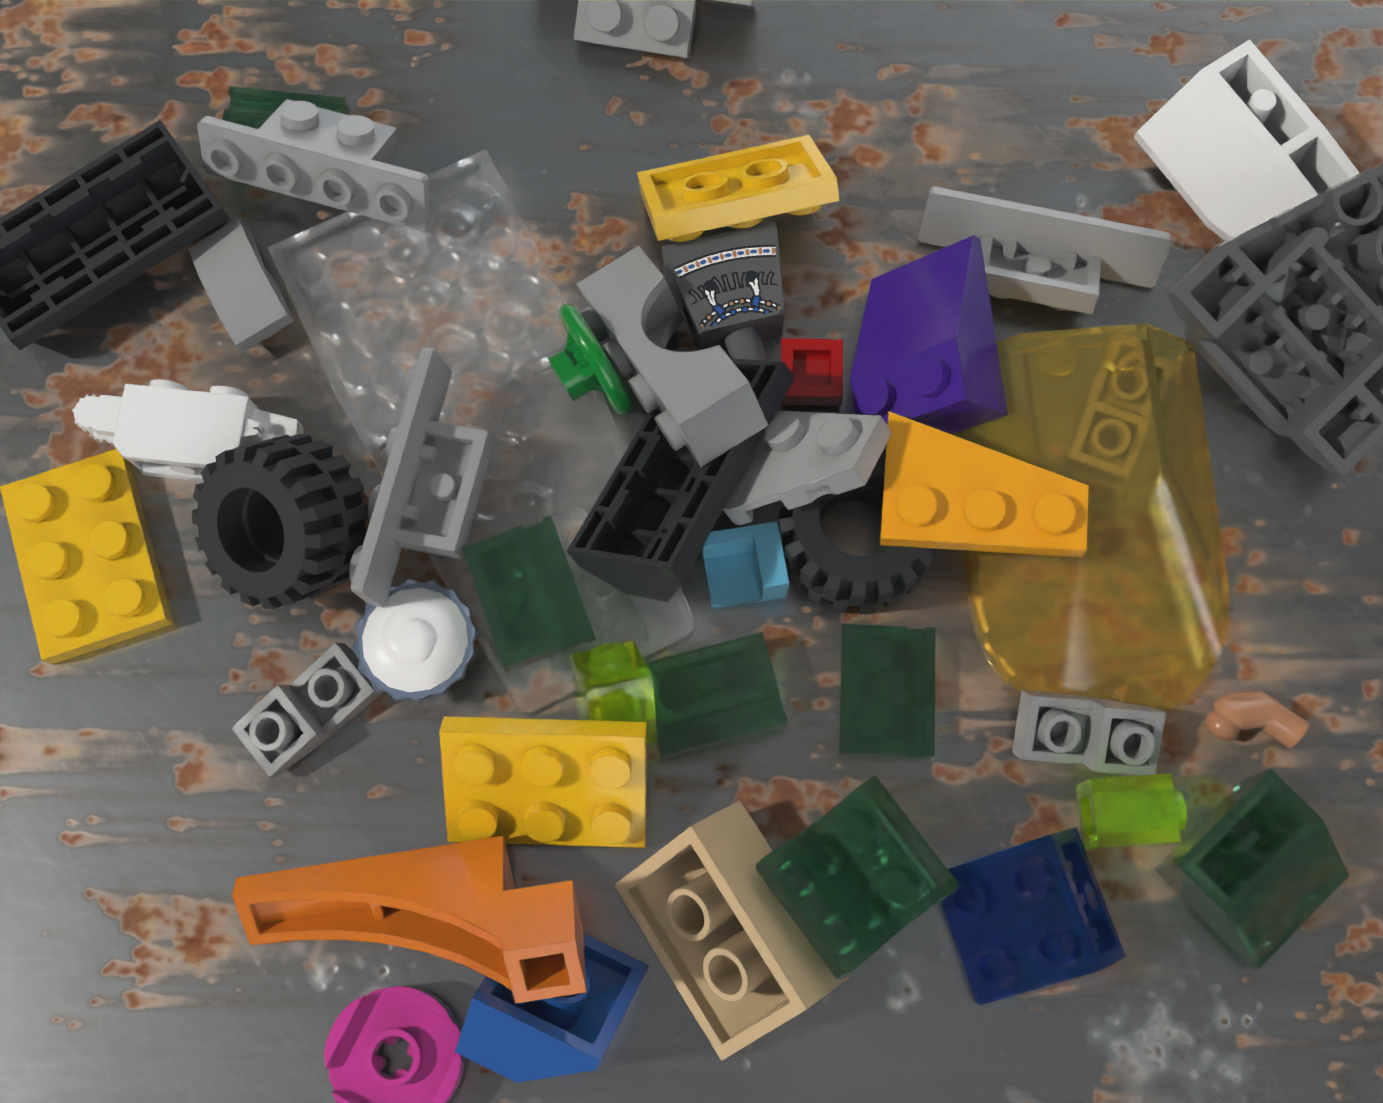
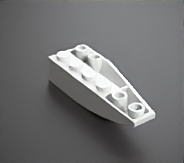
(1242, 144)

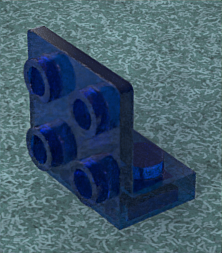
(1030, 918)

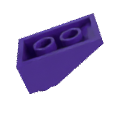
(931, 343)

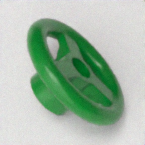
(584, 364)

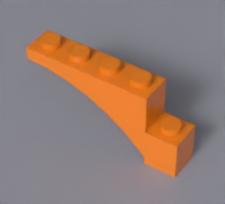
(431, 900)

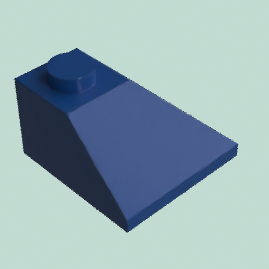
(553, 1033)

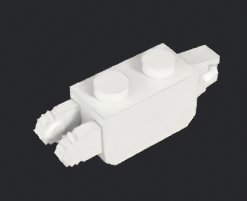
(177, 429)

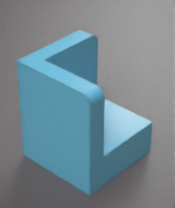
(745, 565)

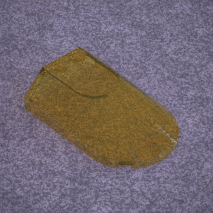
(1152, 591)

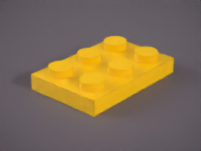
(737, 188)
(85, 556)
(545, 781)

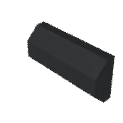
(99, 232)
(665, 504)

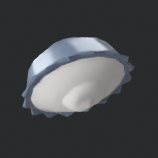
(416, 641)

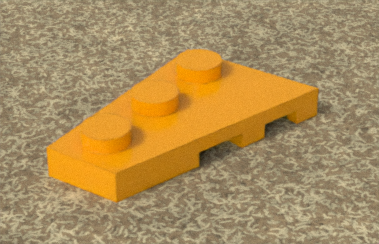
(975, 498)

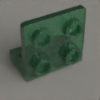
(856, 877)

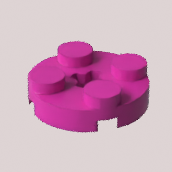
(384, 1018)

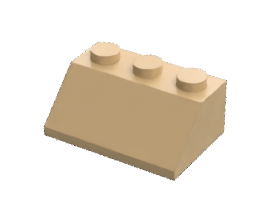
(725, 931)

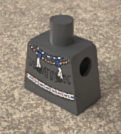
(729, 289)

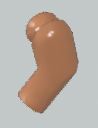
(1255, 710)

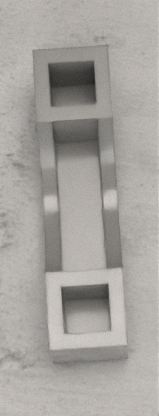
(699, 392)

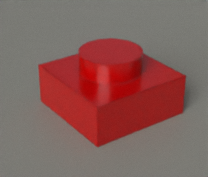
(815, 370)

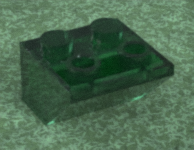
(1256, 866)

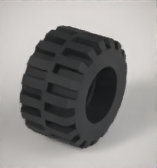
(279, 519)
(842, 576)

